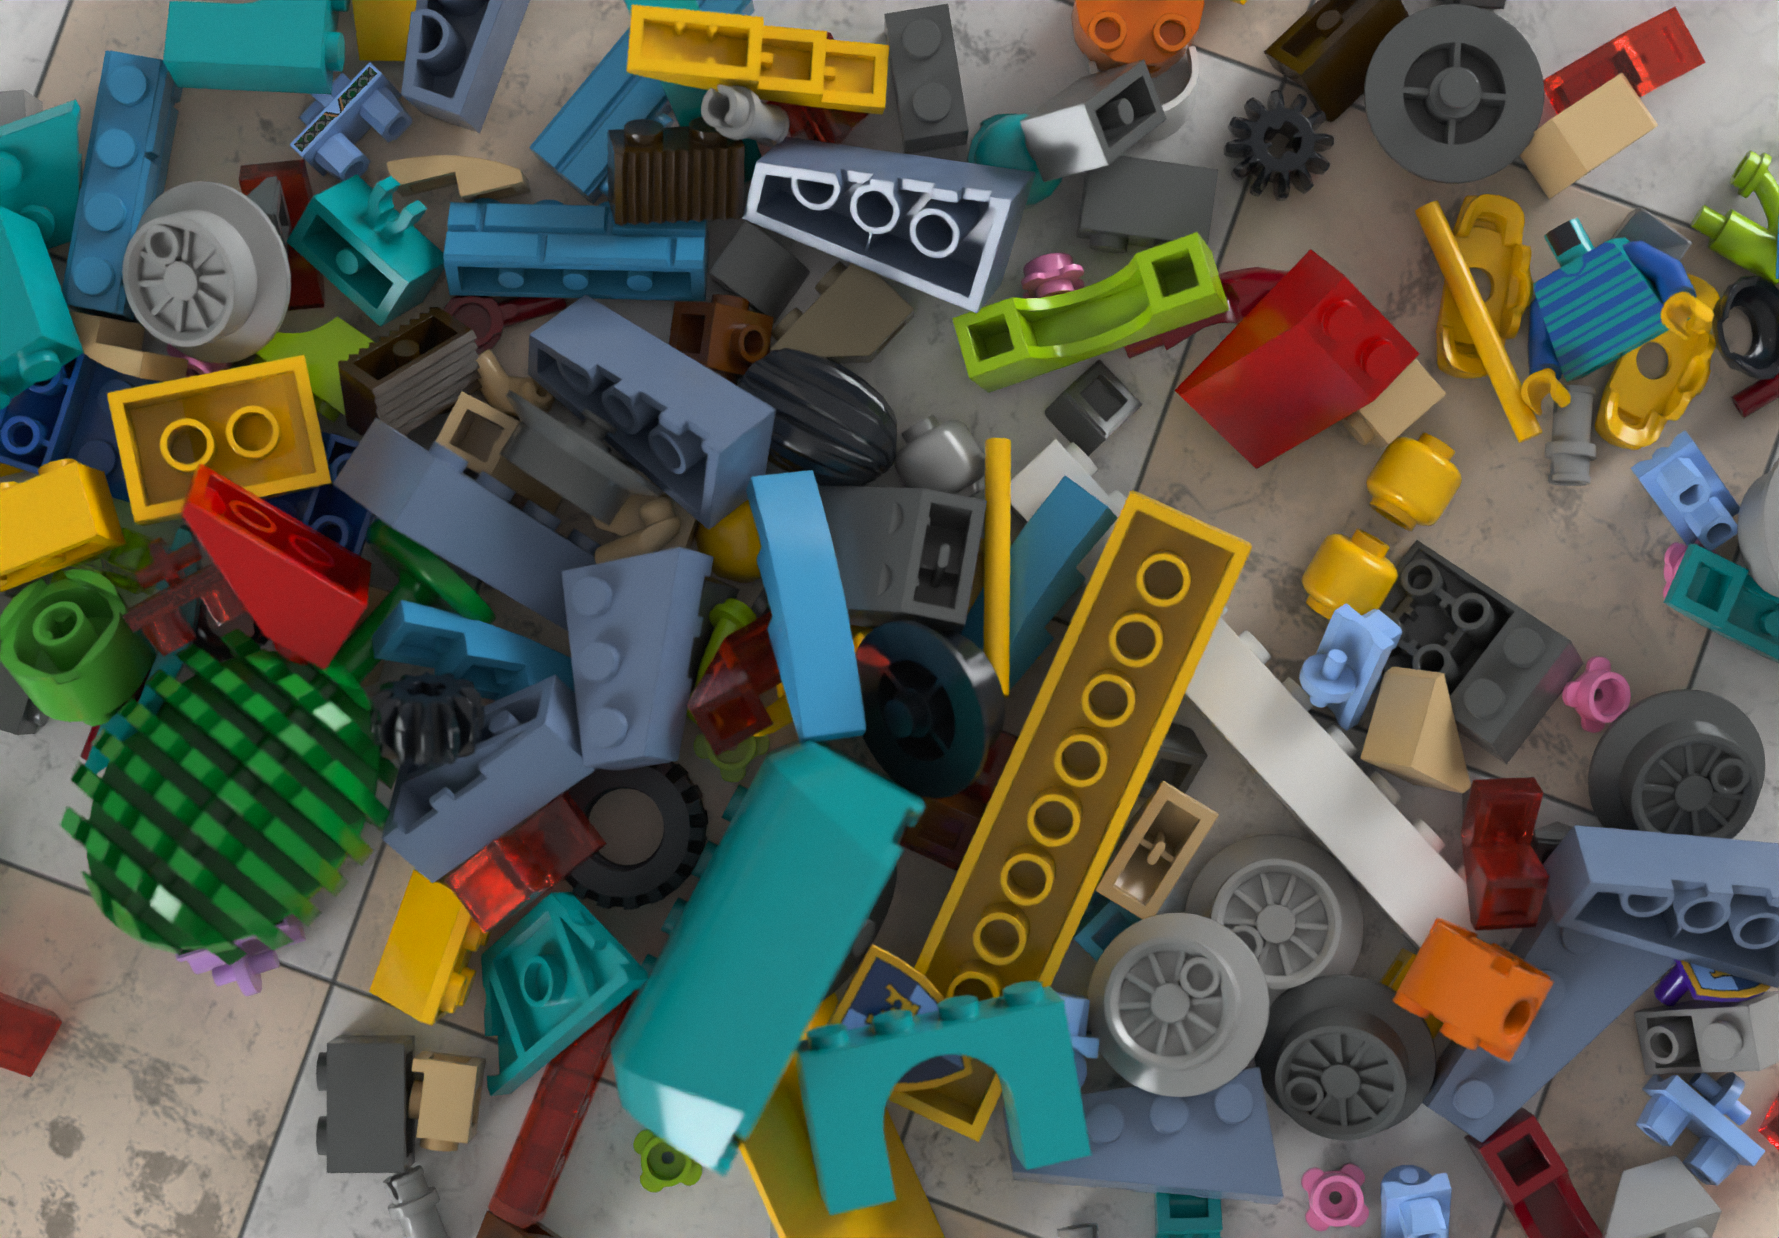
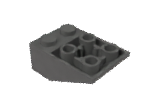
(904, 553)
(1494, 655)

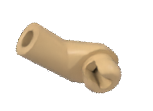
(497, 383)
(659, 529)

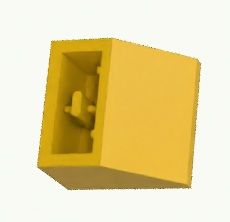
(429, 952)

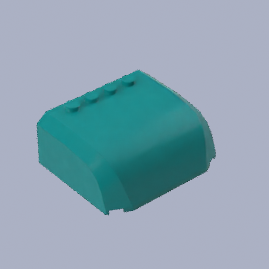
(757, 945)

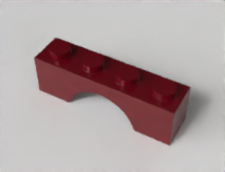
(1533, 1180)

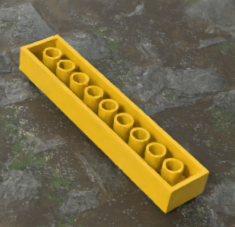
(1076, 772)

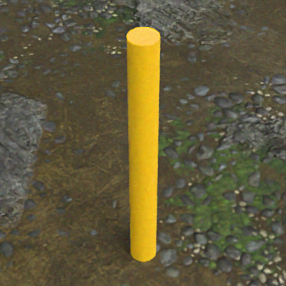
(1477, 320)
(997, 557)

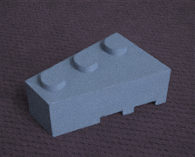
(632, 654)
(520, 765)

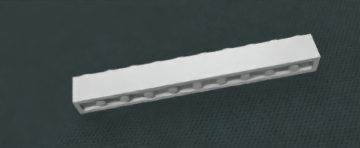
(1288, 749)

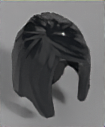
(823, 418)

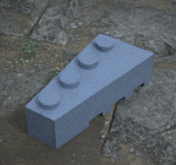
(459, 56)
(895, 213)
(670, 413)
(465, 518)
(1672, 896)
(1590, 989)
(1174, 1145)

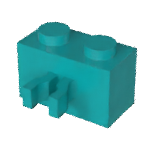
(369, 247)

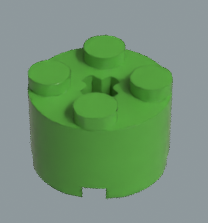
(74, 647)

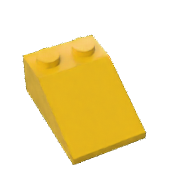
(240, 422)

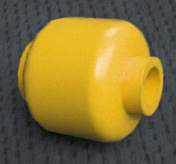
(1413, 481)
(1349, 572)

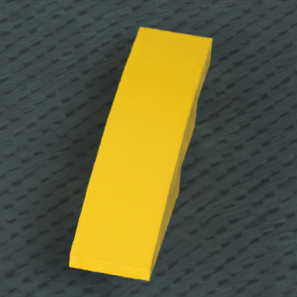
(771, 61)

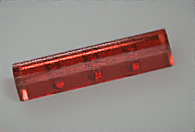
(554, 1122)

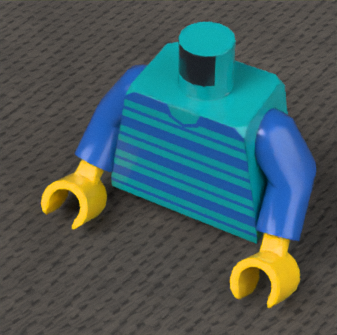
(1600, 308)

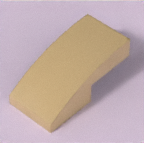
(474, 176)
(119, 346)

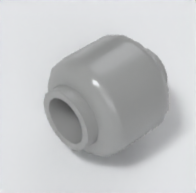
(941, 458)

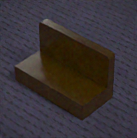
(1332, 49)

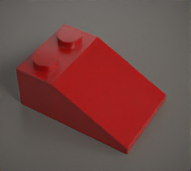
(1297, 363)
(286, 574)

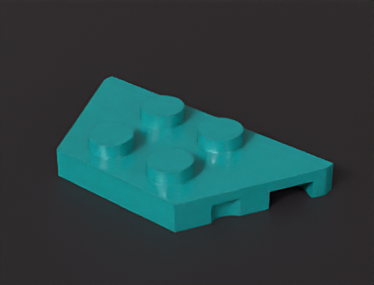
(43, 170)
(550, 985)

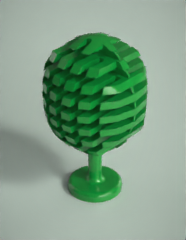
(248, 780)

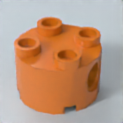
(1136, 30)
(1474, 989)

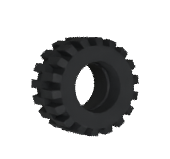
(672, 861)

